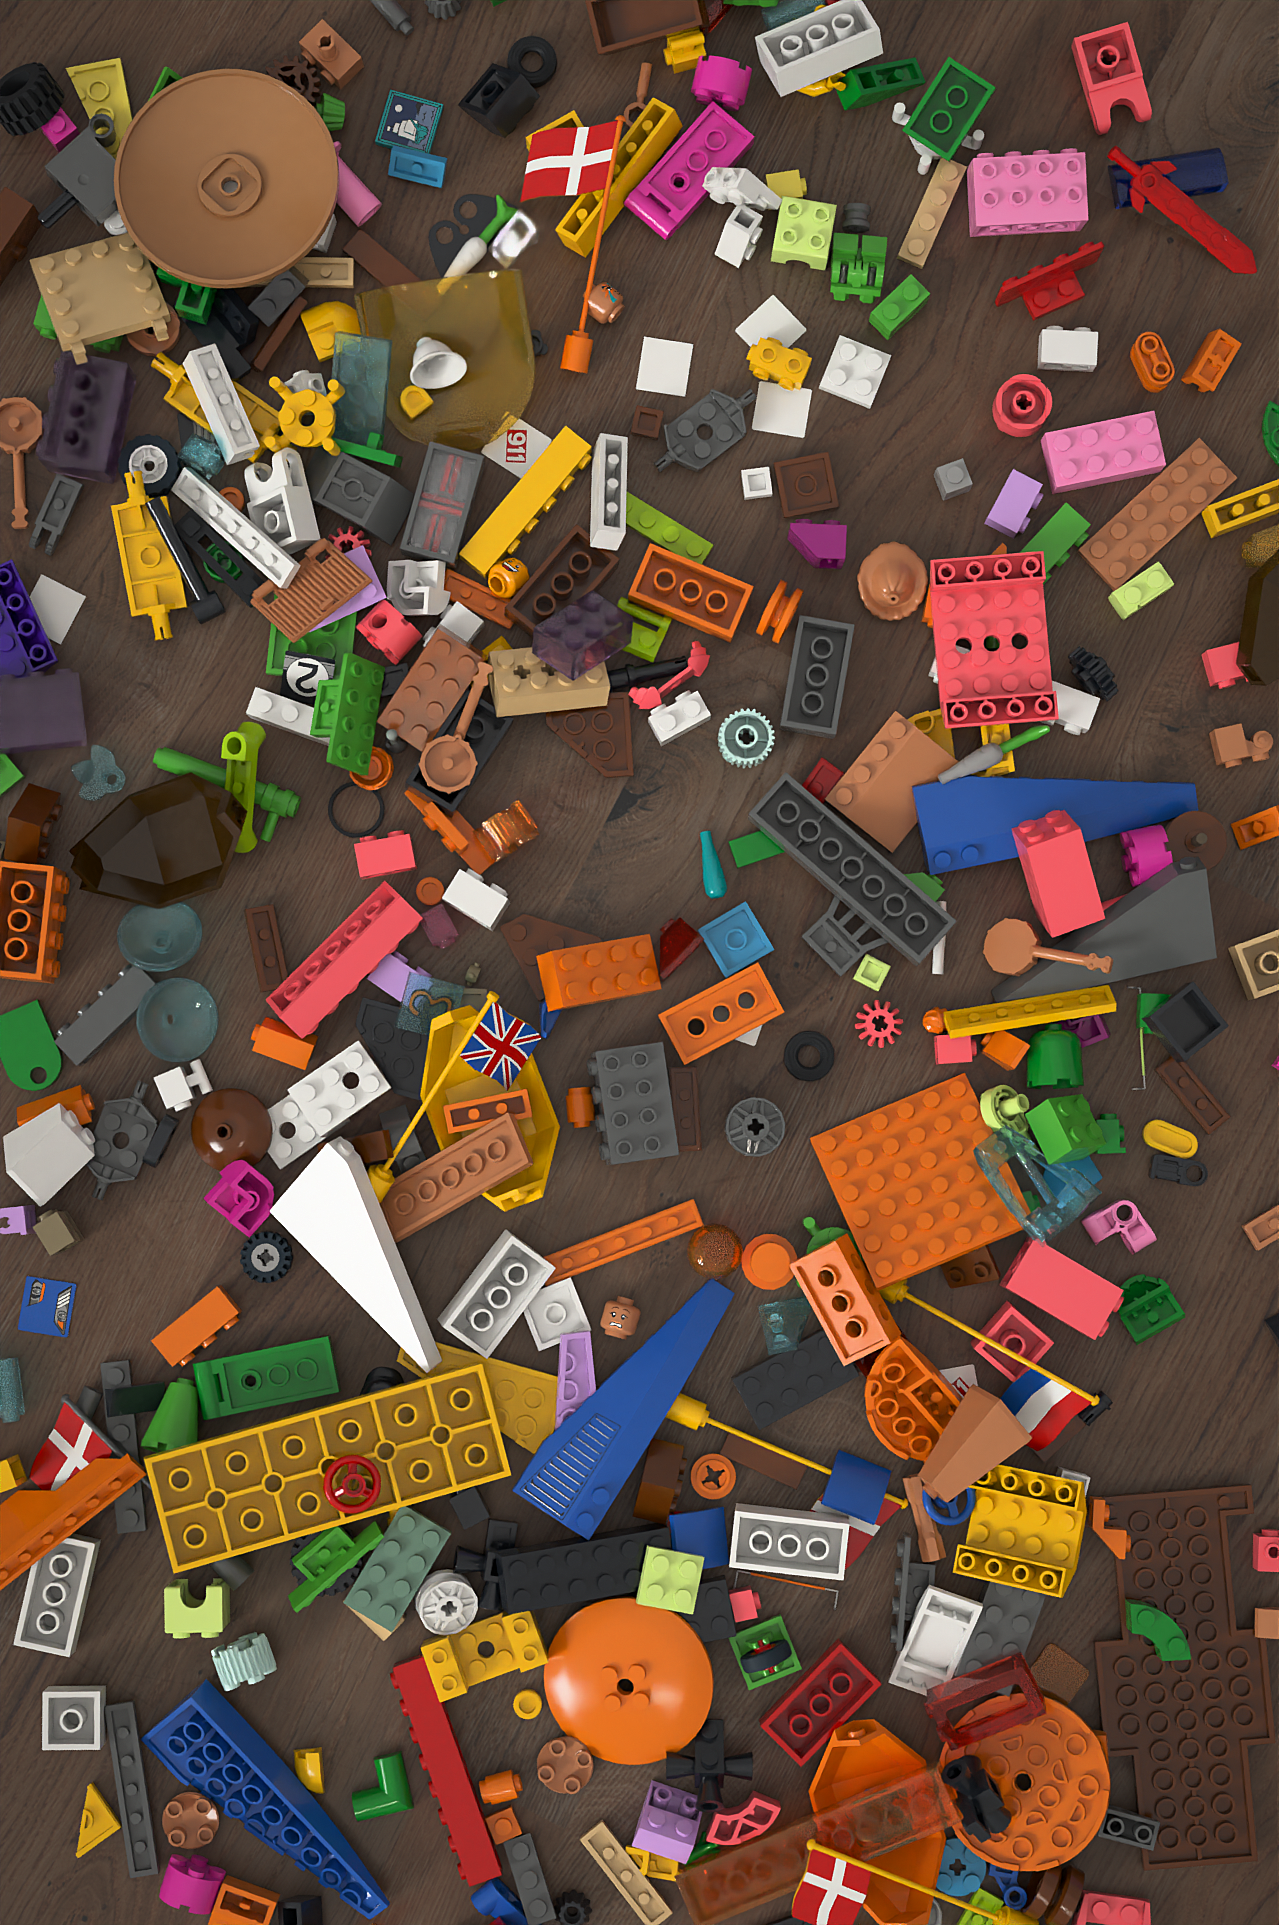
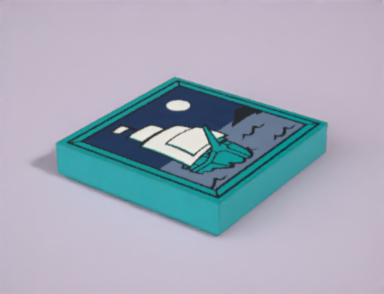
(409, 122)

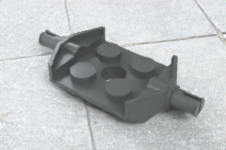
(715, 411)
(118, 1116)

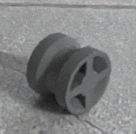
(856, 217)

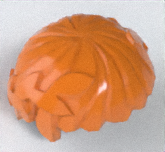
(379, 772)

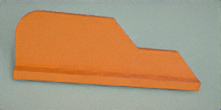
(40, 1520)

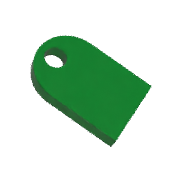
(27, 1045)

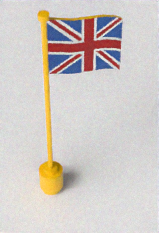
(494, 1046)

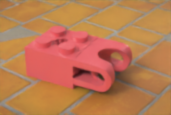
(1114, 83)

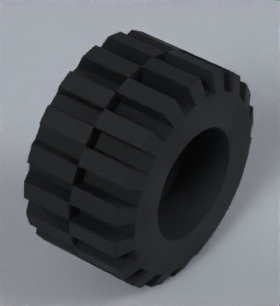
(28, 98)

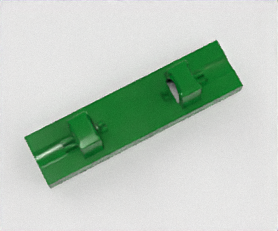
(371, 450)

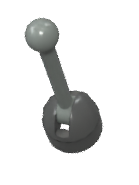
(398, 745)

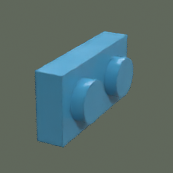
(417, 166)

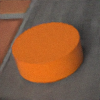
(234, 496)
(430, 891)

